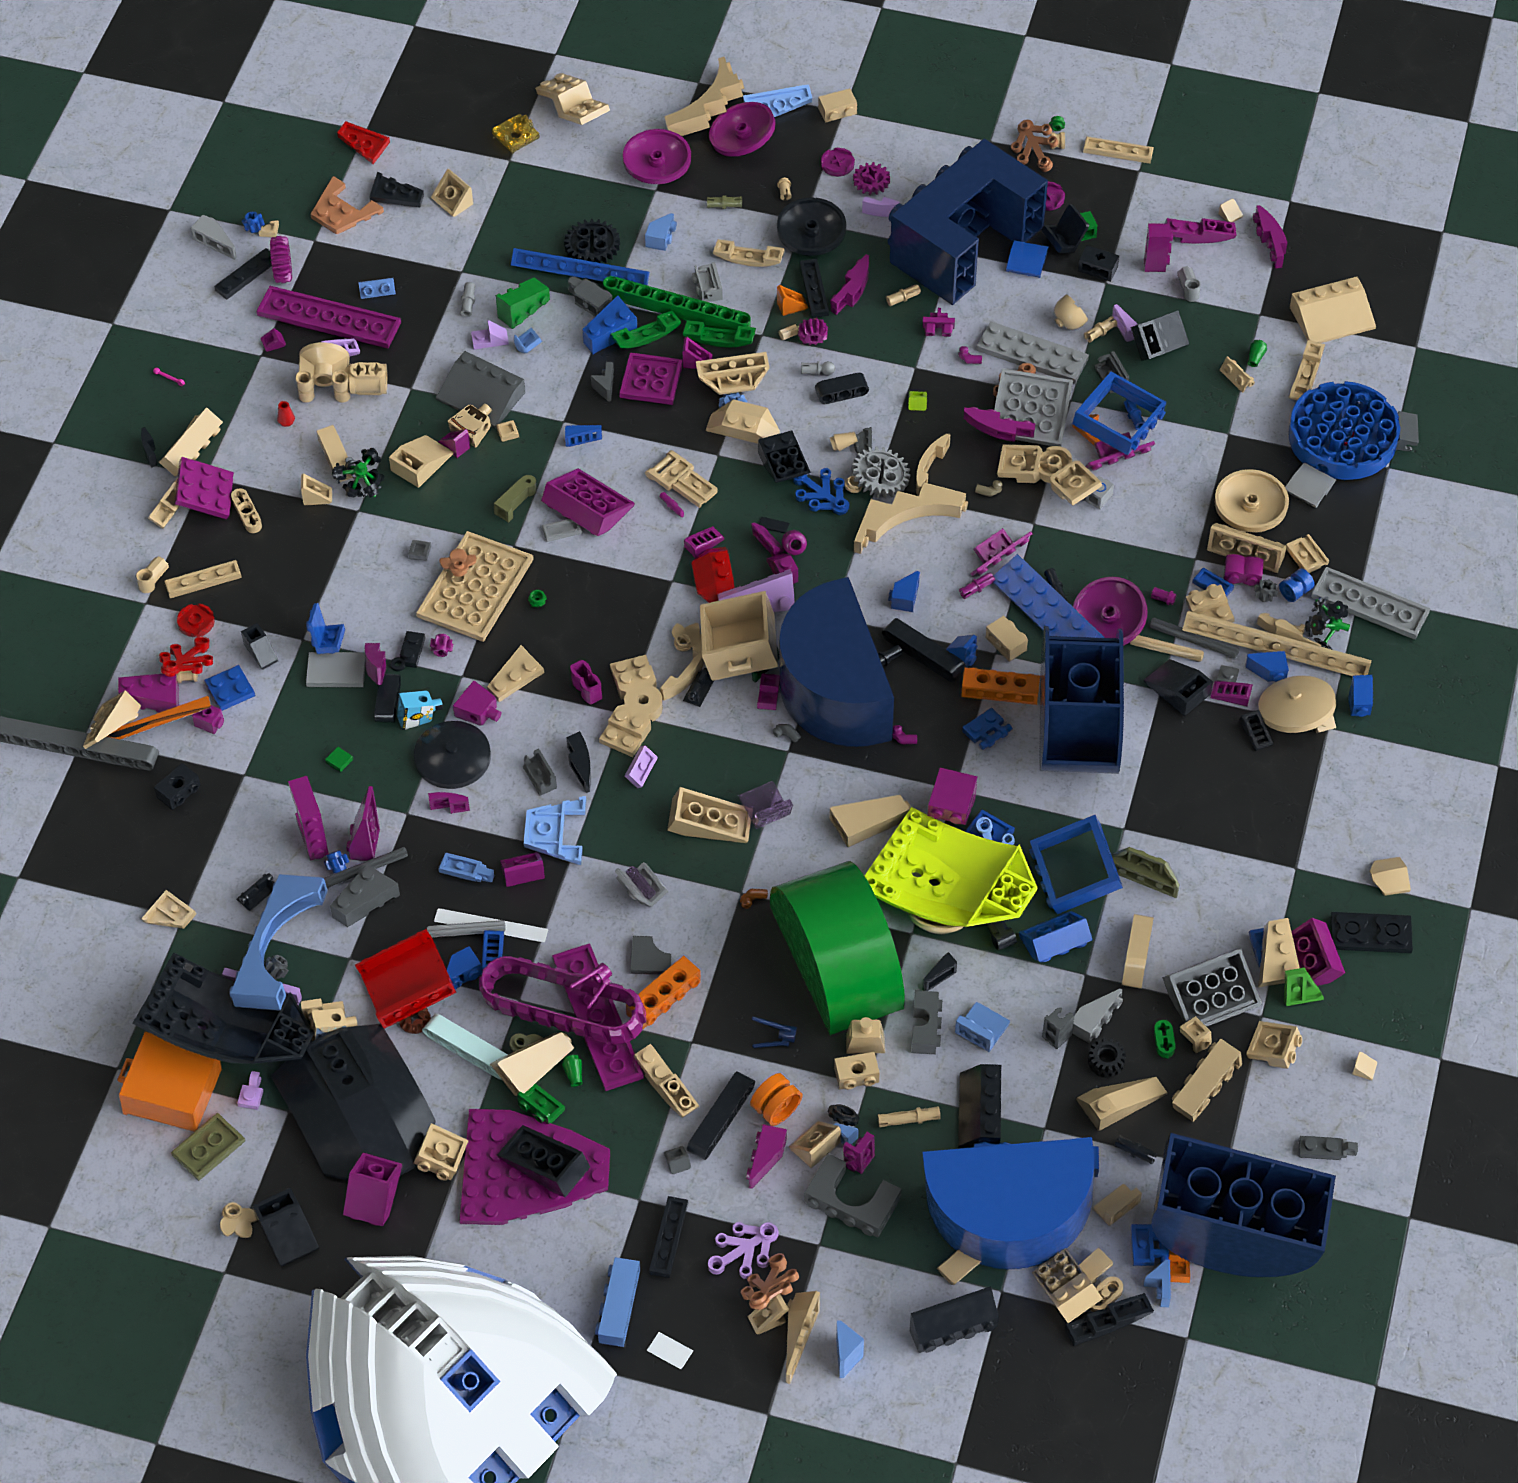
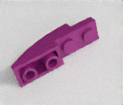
(1204, 232)
(1271, 234)
(855, 284)
(991, 424)

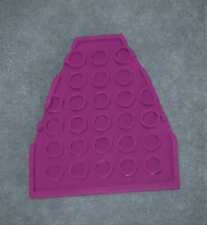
(499, 1192)

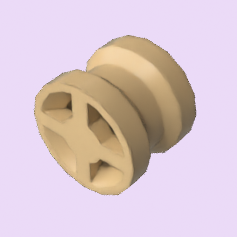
(1061, 140)

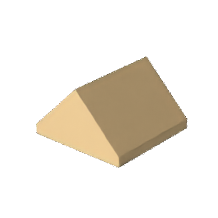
(453, 194)
(816, 1142)

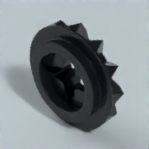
(843, 1114)

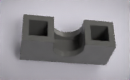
(925, 1037)

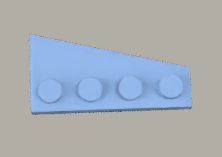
(782, 100)

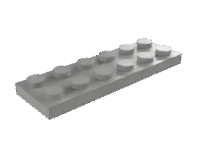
(1026, 348)
(1372, 603)

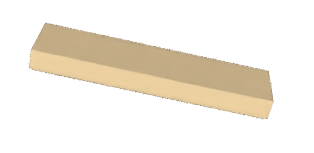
(1118, 149)
(203, 579)

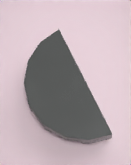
(864, 440)

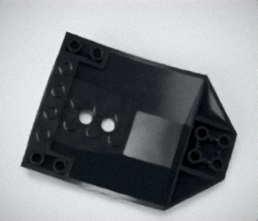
(231, 1031)
(373, 1115)

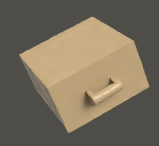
(738, 635)

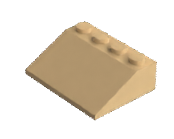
(1333, 310)

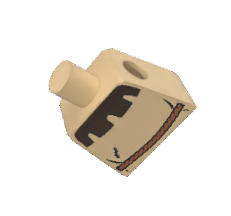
(474, 420)

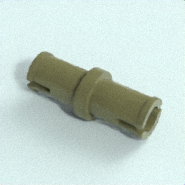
(716, 202)

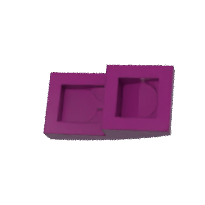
(768, 691)
(455, 801)

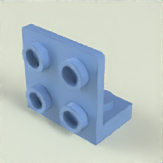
(981, 1026)

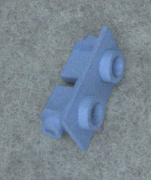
(377, 288)

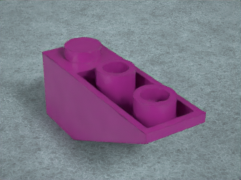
(769, 1151)

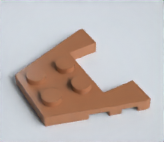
(338, 214)

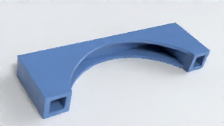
(289, 897)

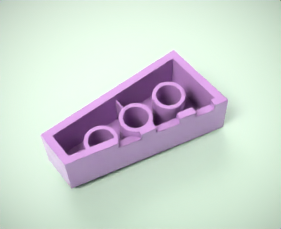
(777, 587)

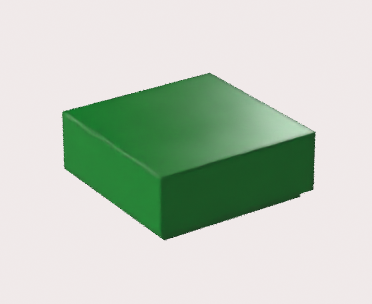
(339, 759)

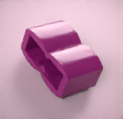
(1243, 569)
(586, 682)

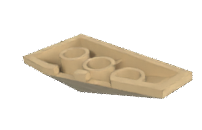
(112, 716)
(1117, 1101)
(801, 1319)

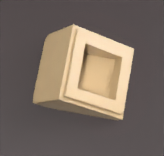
(1230, 211)
(1364, 1066)

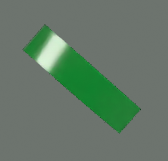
(648, 333)
(718, 337)

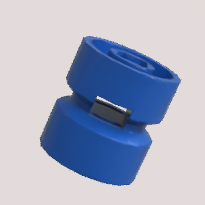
(1296, 585)

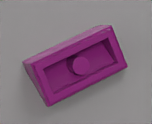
(767, 539)

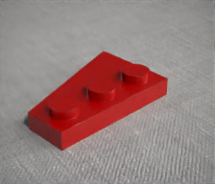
(364, 141)

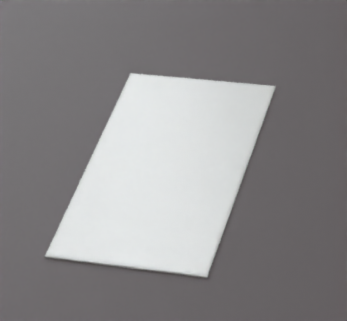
(670, 1350)

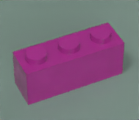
(1157, 247)

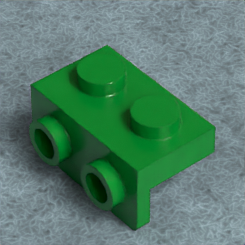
(540, 1104)

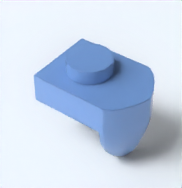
(527, 341)

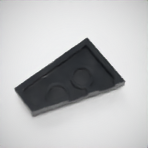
(392, 192)

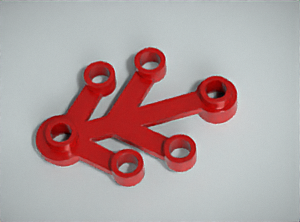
(171, 667)

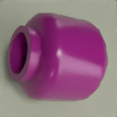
(797, 546)

